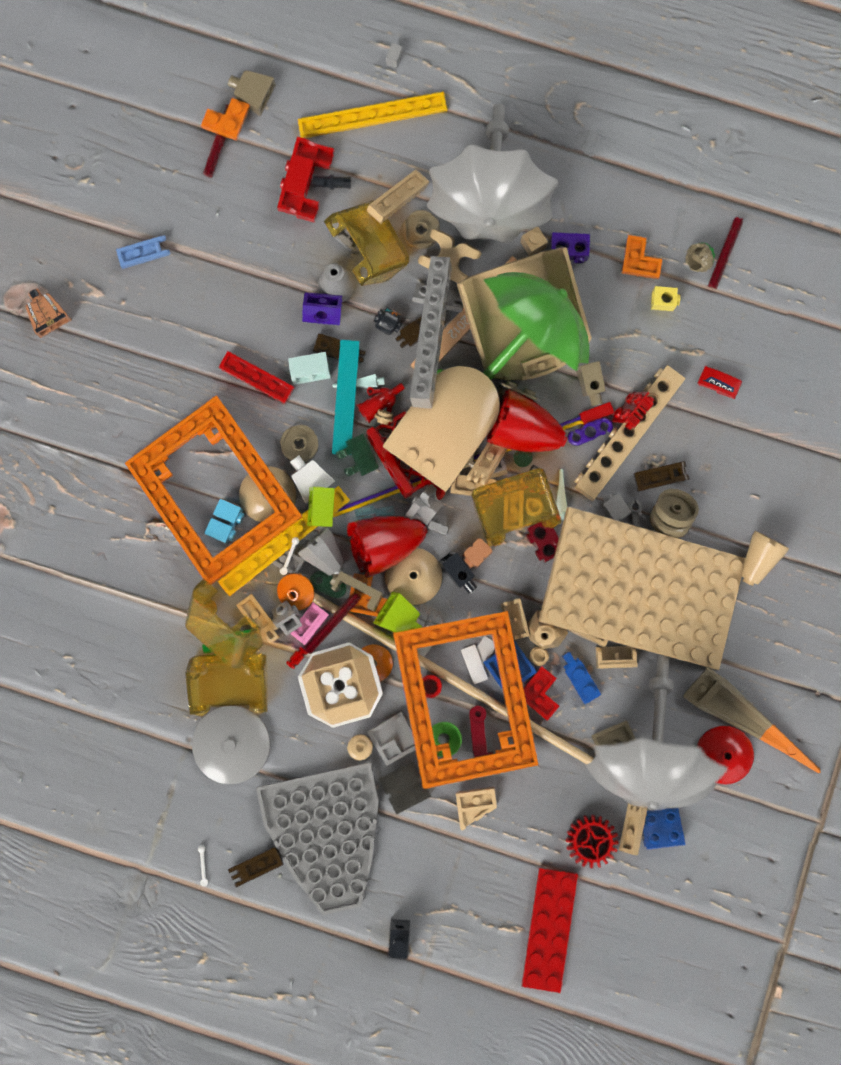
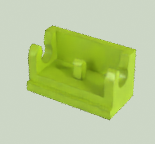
(320, 506)

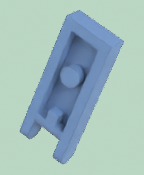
(141, 252)

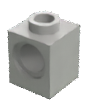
(615, 507)

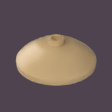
(255, 503)
(424, 586)

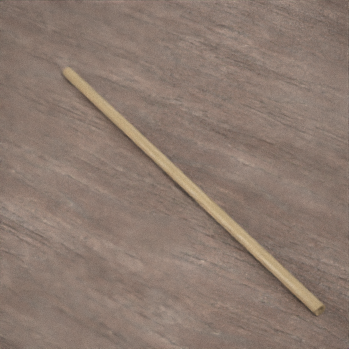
(454, 680)

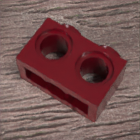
(550, 538)

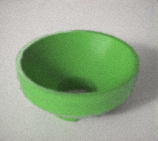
(452, 731)

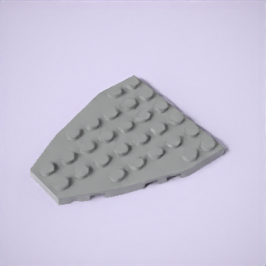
(325, 832)

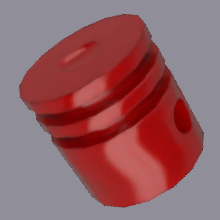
(432, 686)

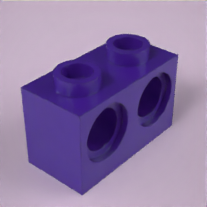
(570, 241)

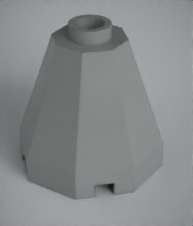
(323, 552)

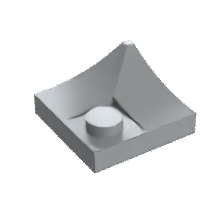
(393, 738)

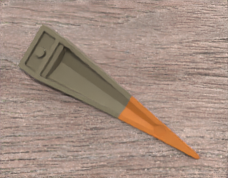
(725, 702)

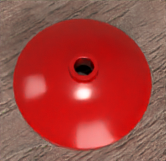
(725, 739)

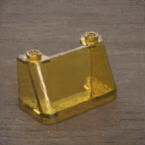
(514, 505)
(216, 684)

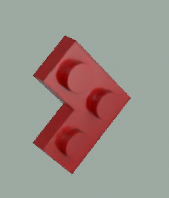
(536, 696)

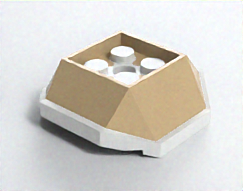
(361, 682)

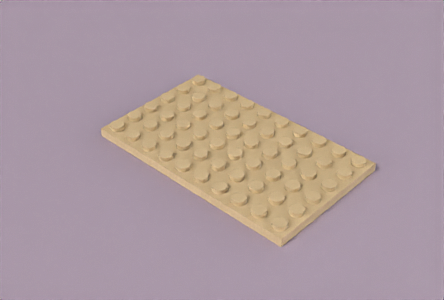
(642, 589)

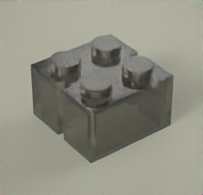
(404, 787)

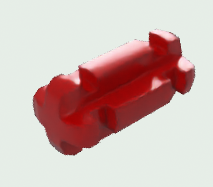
(296, 658)

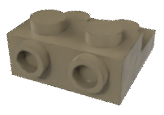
(614, 735)

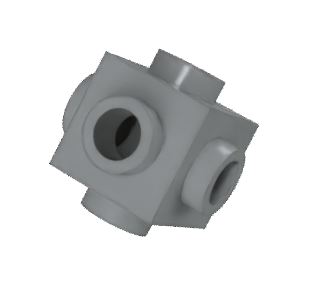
(286, 617)

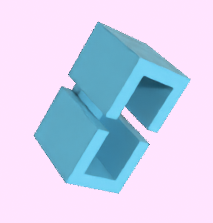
(227, 512)

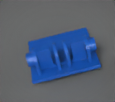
(663, 829)

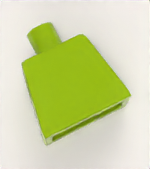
(397, 614)

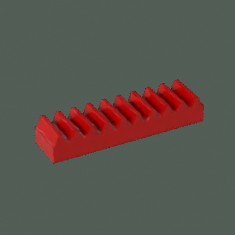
(256, 377)

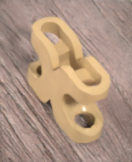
(448, 249)

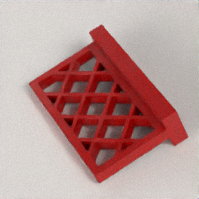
(390, 462)

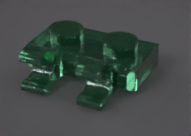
(361, 454)

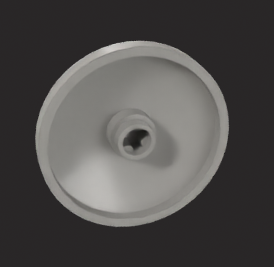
(231, 744)

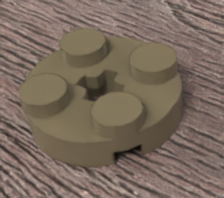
(414, 238)
(295, 434)

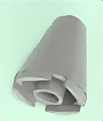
(337, 281)

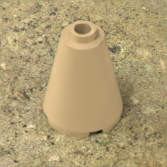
(761, 557)

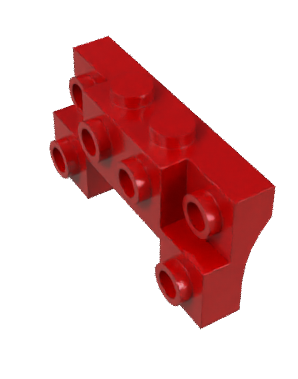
(299, 176)

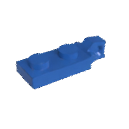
(580, 679)

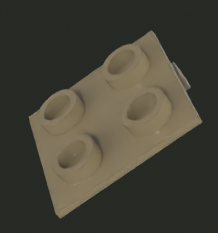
(511, 385)

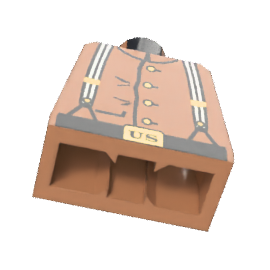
(45, 313)

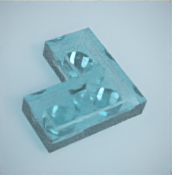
(369, 512)

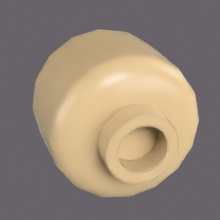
(360, 747)

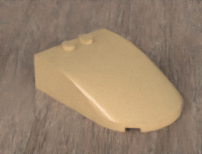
(446, 437)

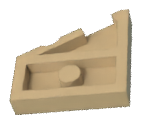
(474, 805)

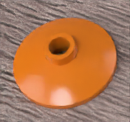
(298, 584)
(383, 659)

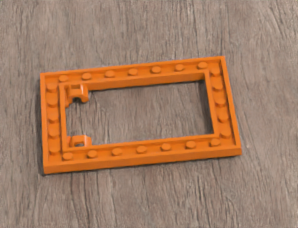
(153, 458)
(510, 756)

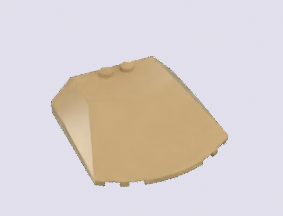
(495, 331)

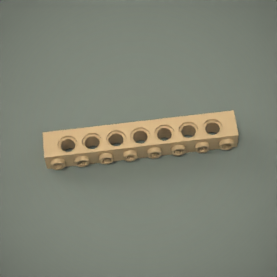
(590, 489)

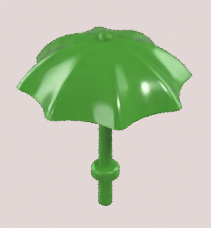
(542, 315)

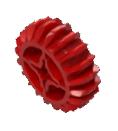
(600, 839)

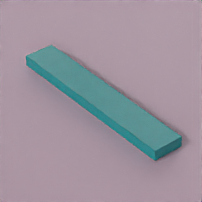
(345, 394)

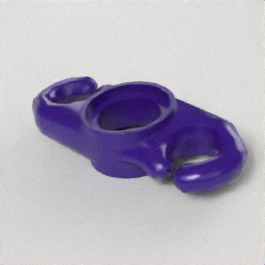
(596, 425)

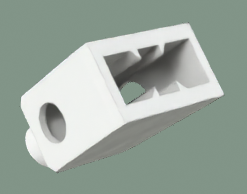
(309, 475)

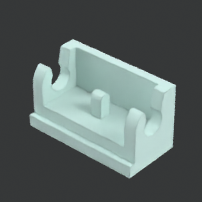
(309, 368)

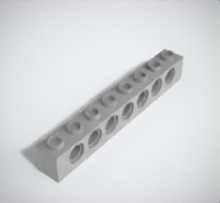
(431, 332)

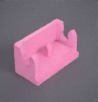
(311, 623)

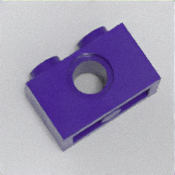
(322, 308)

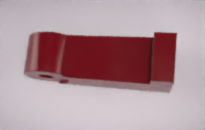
(477, 716)

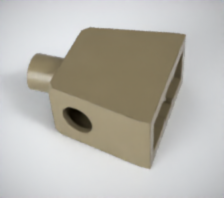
(253, 89)
(591, 373)

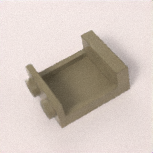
(375, 595)

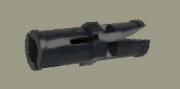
(331, 182)

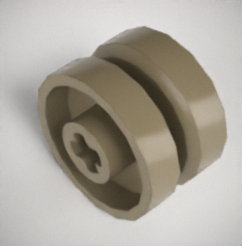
(674, 513)

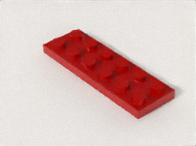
(549, 930)

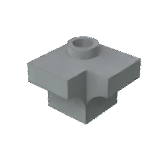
(425, 506)

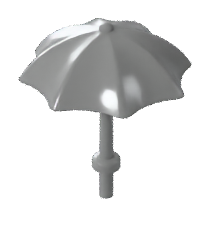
(492, 190)
(654, 772)

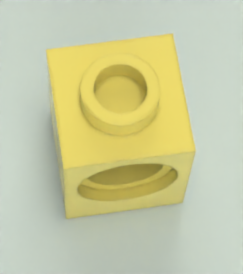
(657, 302)

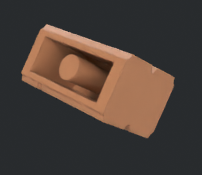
(476, 554)

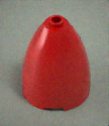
(525, 426)
(384, 542)

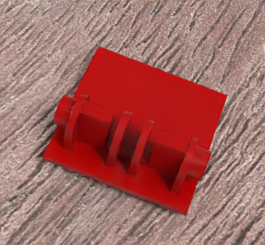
(628, 413)

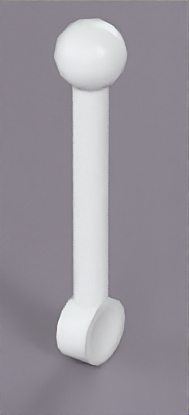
(284, 570)
(204, 882)

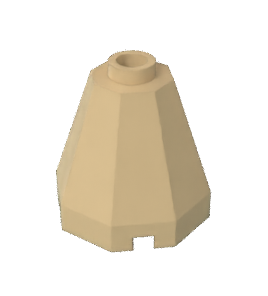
(551, 638)

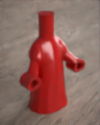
(383, 399)

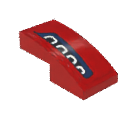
(720, 382)

